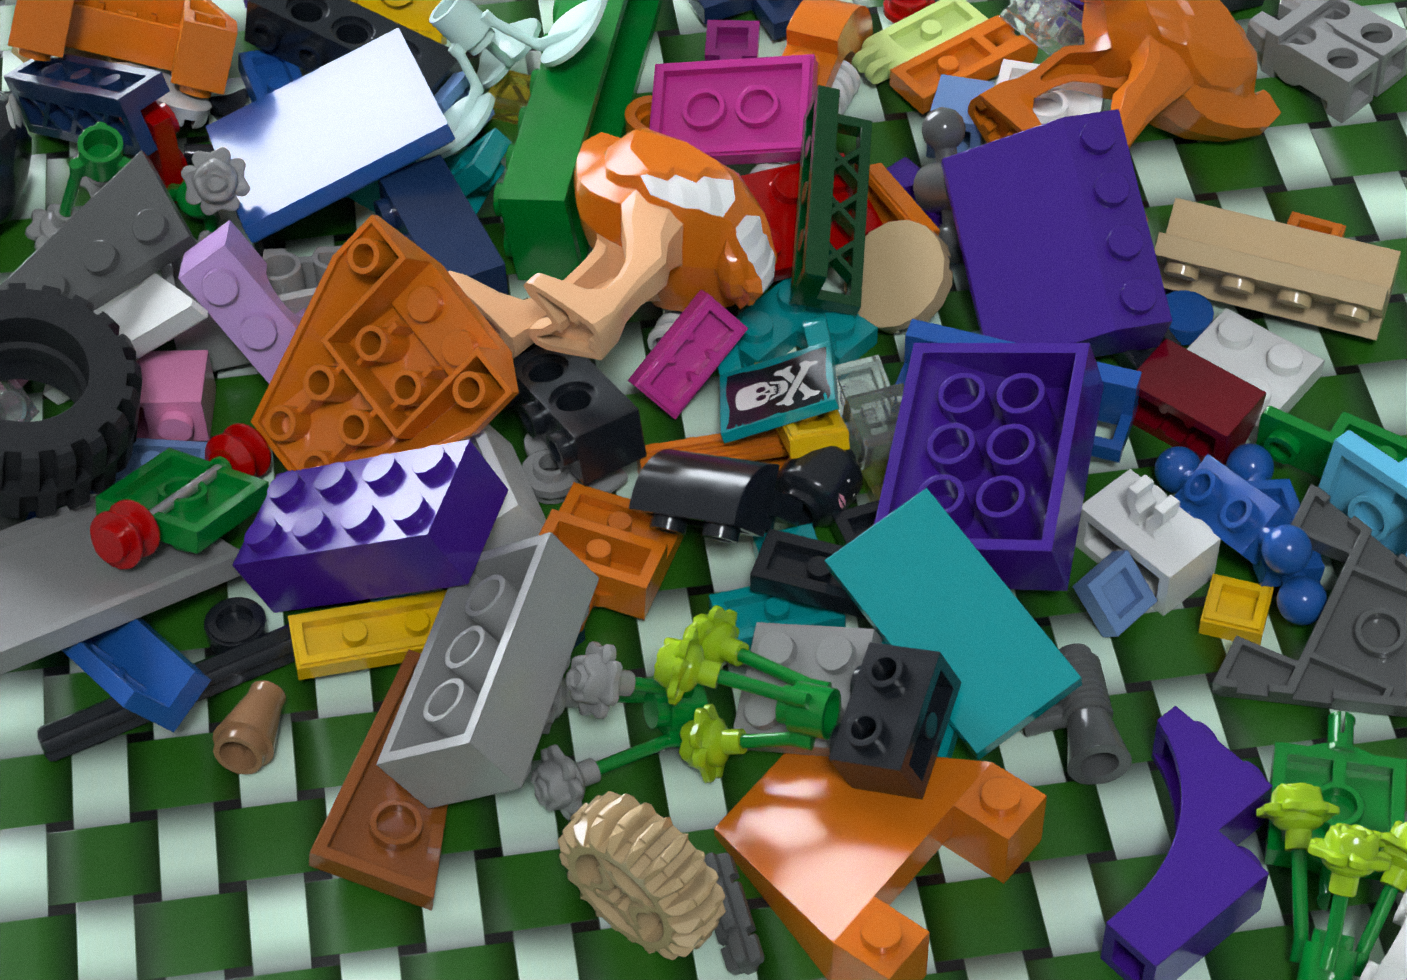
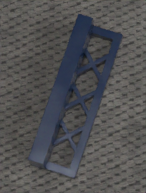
(84, 91)

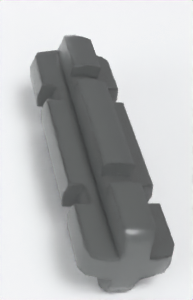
(742, 949)

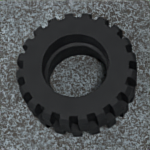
(86, 359)

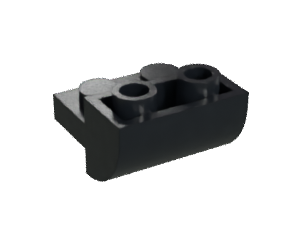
(712, 493)

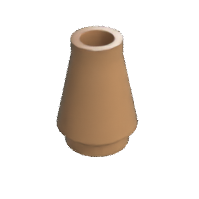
(250, 730)

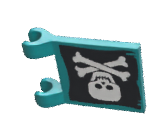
(780, 388)

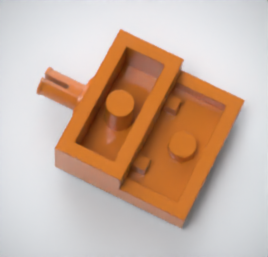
(615, 546)

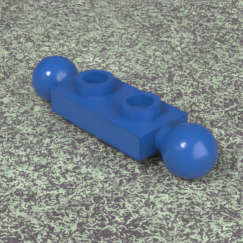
(1234, 510)
(1300, 594)

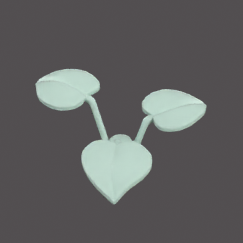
(501, 47)

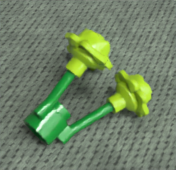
(805, 706)
(1349, 854)

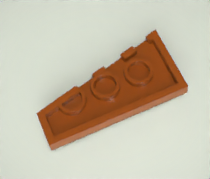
(376, 827)

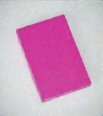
(736, 106)

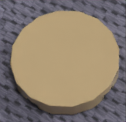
(903, 275)

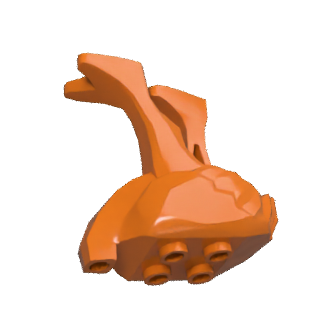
(1158, 62)

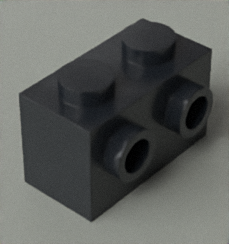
(894, 720)

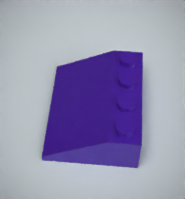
(1059, 237)
(1002, 448)

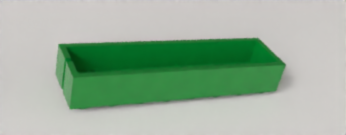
(564, 111)

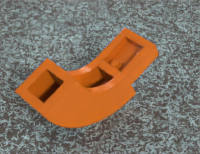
(830, 31)

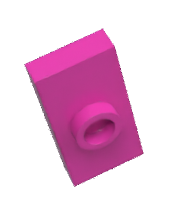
(687, 354)

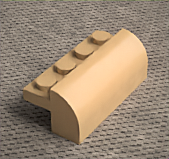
(1277, 268)

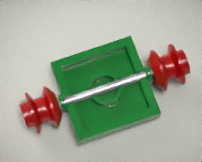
(182, 498)

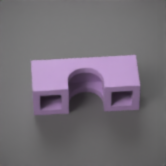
(234, 288)

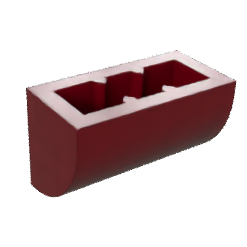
(1195, 403)

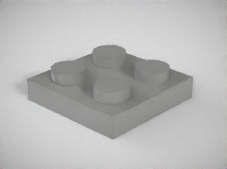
(811, 650)

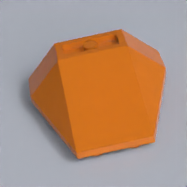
(384, 359)

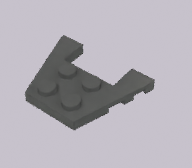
(1359, 640)

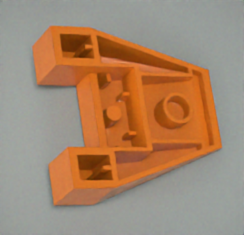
(175, 35)
(842, 854)

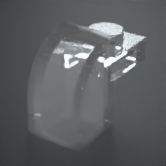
(868, 409)

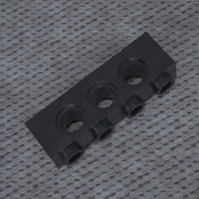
(324, 30)
(576, 413)

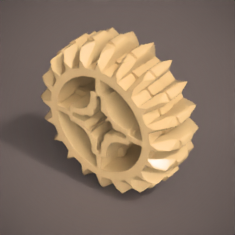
(642, 875)

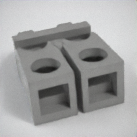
(1331, 51)

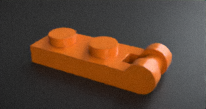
(971, 55)

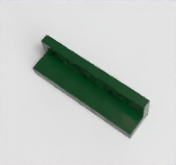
(818, 206)

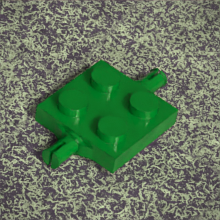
(1362, 784)

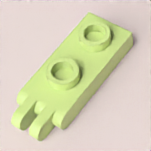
(914, 36)

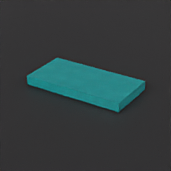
(936, 592)

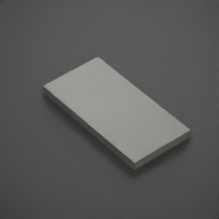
(64, 593)

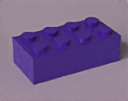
(372, 527)

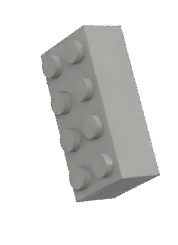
(489, 674)

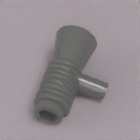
(1093, 742)

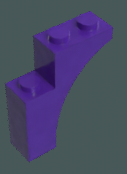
(1206, 879)

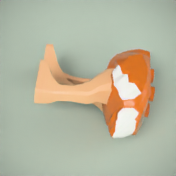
(659, 233)

